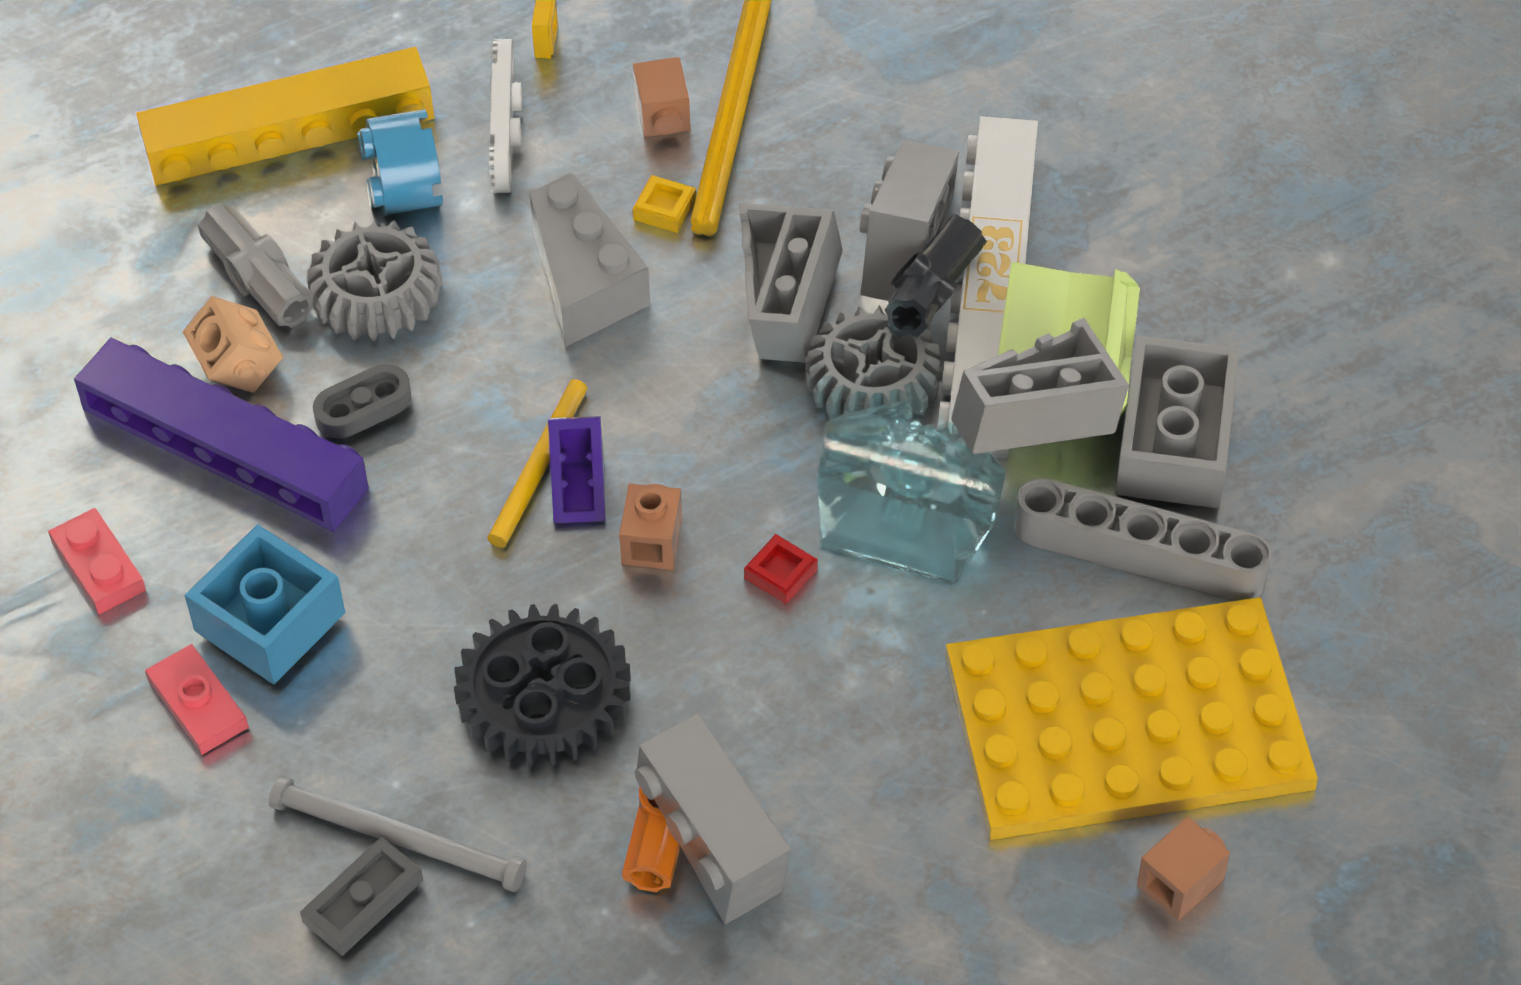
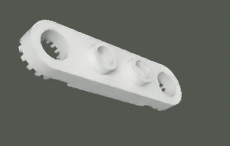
(504, 129)

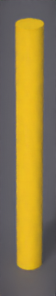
(534, 469)

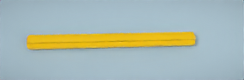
(729, 117)

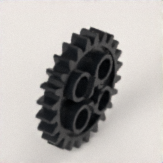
(542, 684)

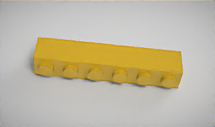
(281, 115)

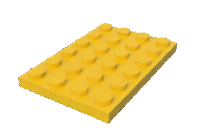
(1128, 718)

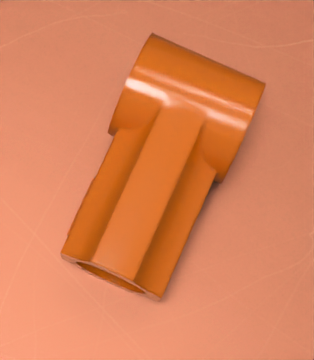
(651, 849)

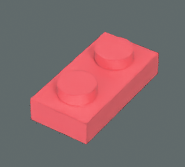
(97, 561)

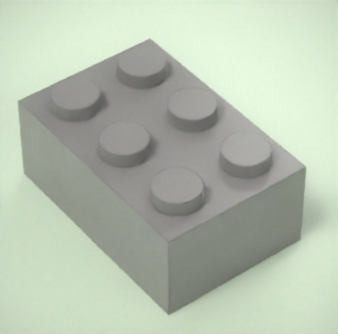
(1178, 421)

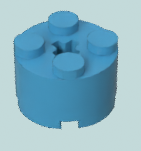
(401, 162)

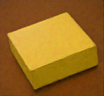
(544, 28)
(664, 203)

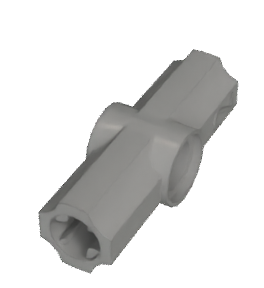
(255, 265)

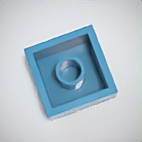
(265, 603)

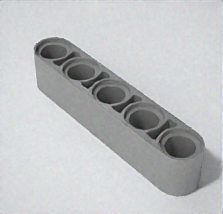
(1057, 518)

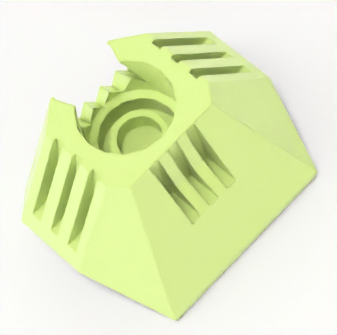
(1052, 299)

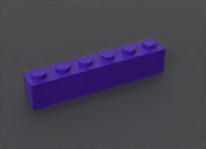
(223, 433)

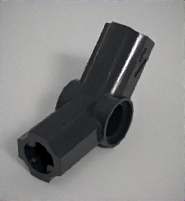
(930, 276)

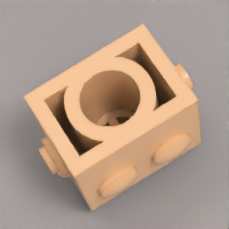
(232, 344)

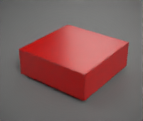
(780, 568)

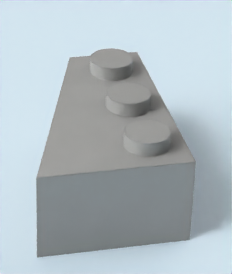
(905, 211)
(586, 260)
(788, 275)
(1041, 395)
(713, 817)

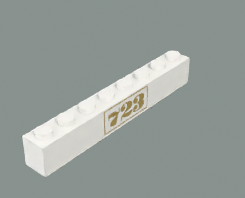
(1001, 209)

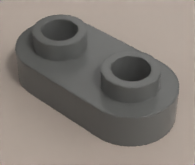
(360, 401)

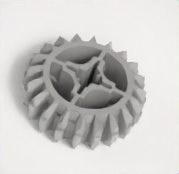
(374, 280)
(868, 366)

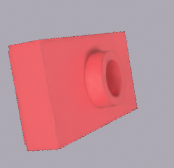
(196, 699)

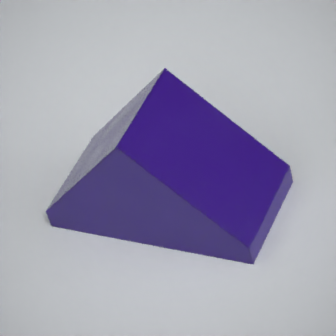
(577, 469)

